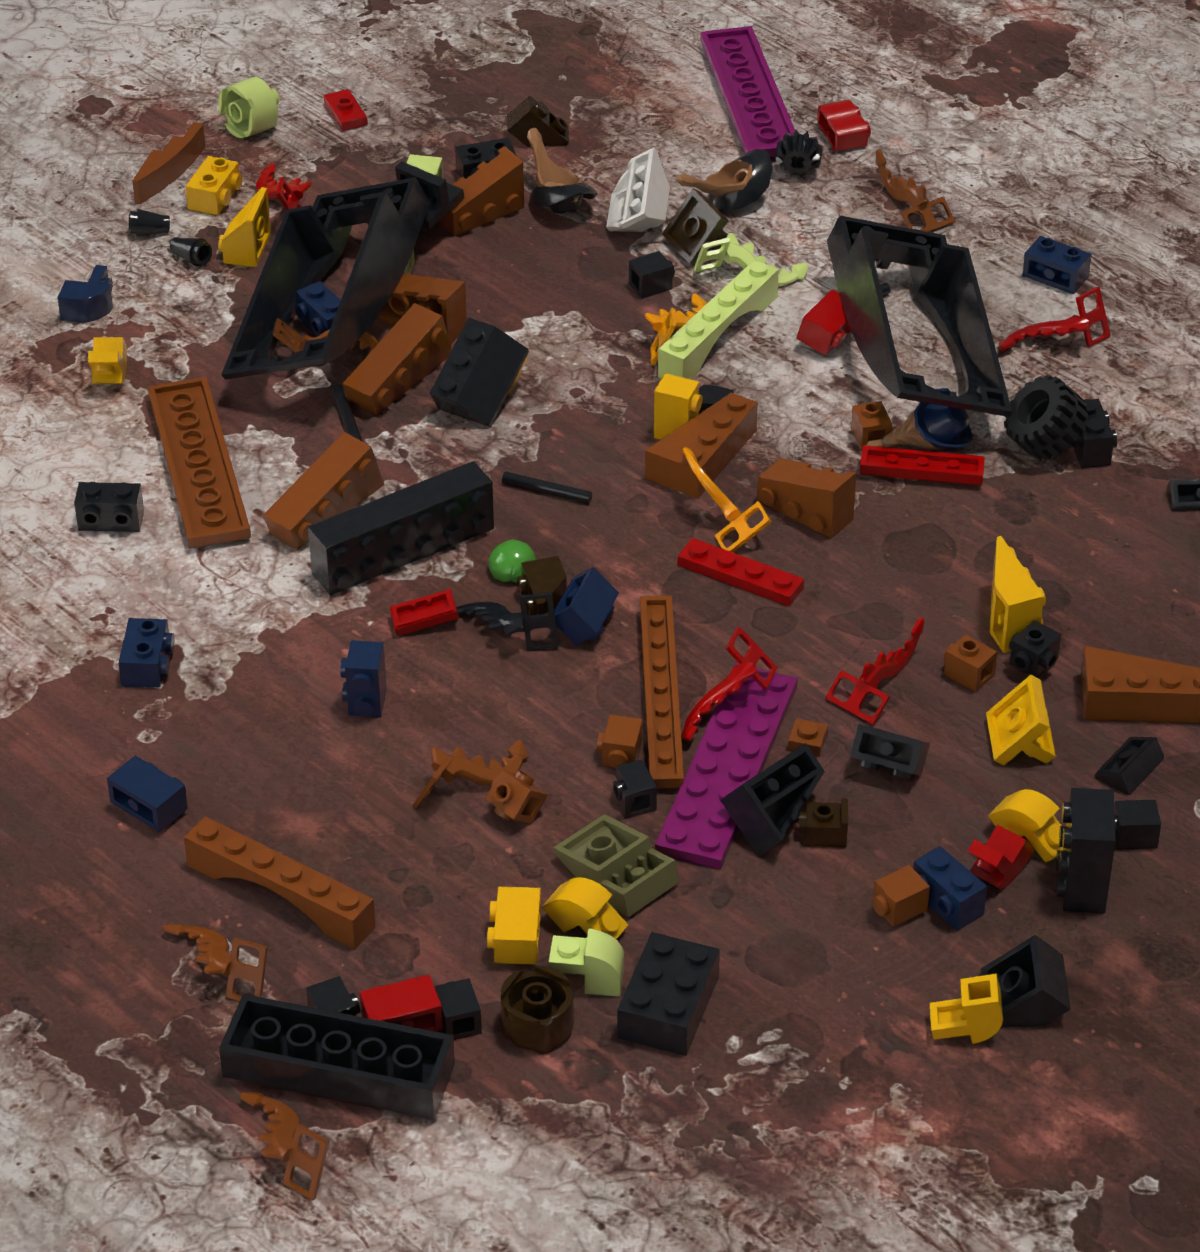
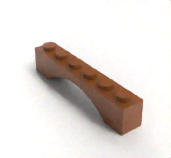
(330, 904)

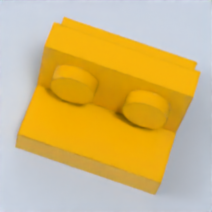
(1021, 724)

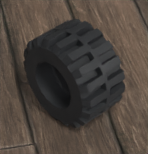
(1046, 417)

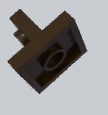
(695, 225)

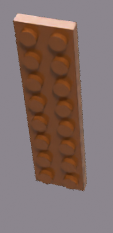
(198, 463)

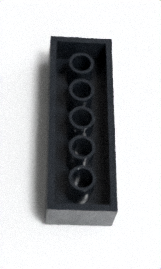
(401, 528)
(337, 1056)

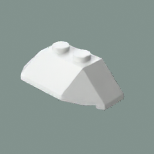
(640, 195)

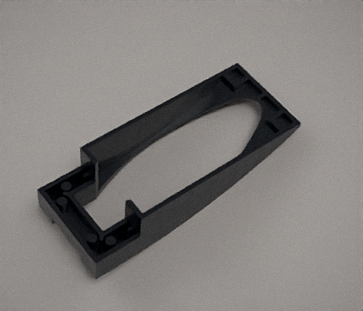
(306, 250)
(947, 289)

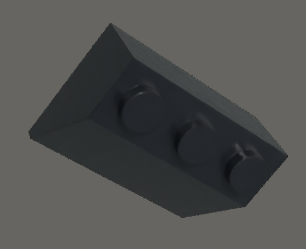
(478, 373)

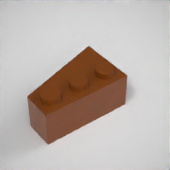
(488, 193)
(809, 495)

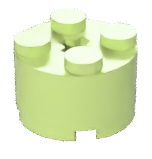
(249, 107)

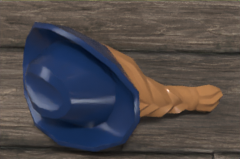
(931, 428)

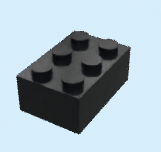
(1087, 850)
(668, 993)

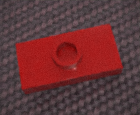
(345, 110)
(424, 612)

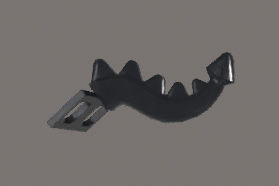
(501, 618)

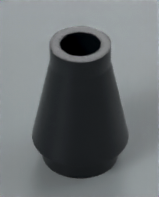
(146, 223)
(194, 250)

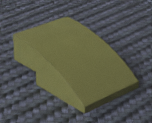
(620, 862)

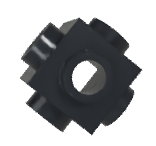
(1035, 649)

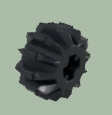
(798, 153)

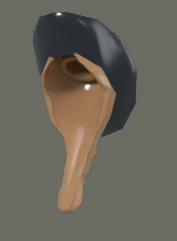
(736, 182)
(555, 185)

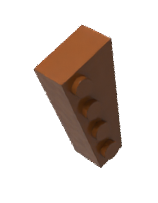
(436, 294)
(399, 360)
(712, 436)
(329, 487)
(1138, 688)

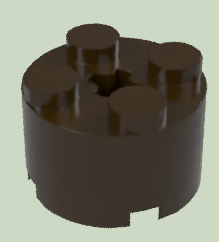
(537, 1008)

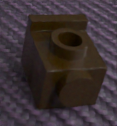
(825, 824)

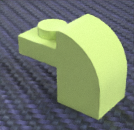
(596, 957)

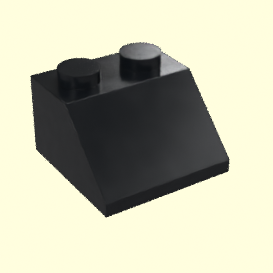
(1031, 984)

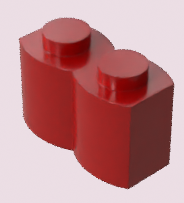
(843, 125)

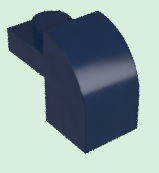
(86, 300)

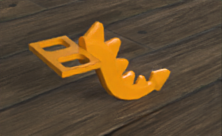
(669, 322)
(731, 513)

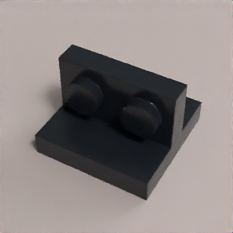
(442, 195)

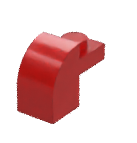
(1001, 857)

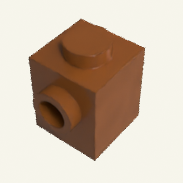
(870, 422)
(970, 663)
(620, 741)
(900, 895)

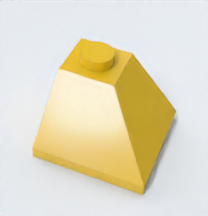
(247, 233)

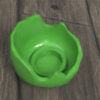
(507, 559)

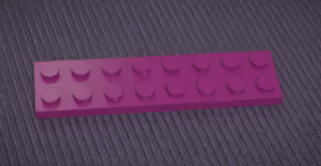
(747, 87)
(727, 757)

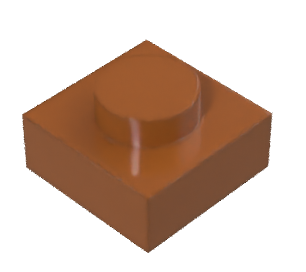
(808, 732)

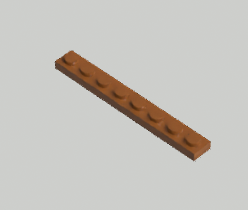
(661, 691)

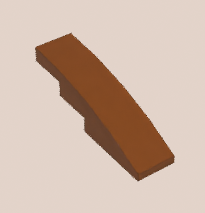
(166, 166)

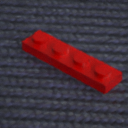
(922, 465)
(740, 572)

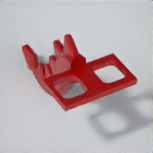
(287, 193)
(1062, 327)
(873, 673)
(733, 682)

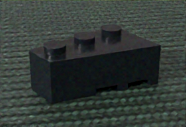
(772, 798)

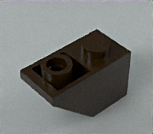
(535, 114)
(542, 577)

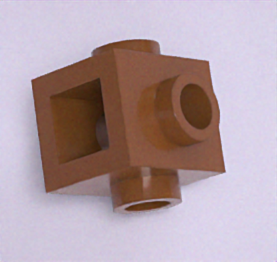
(516, 796)

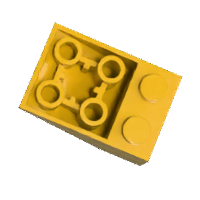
(1014, 596)

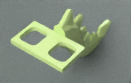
(743, 256)

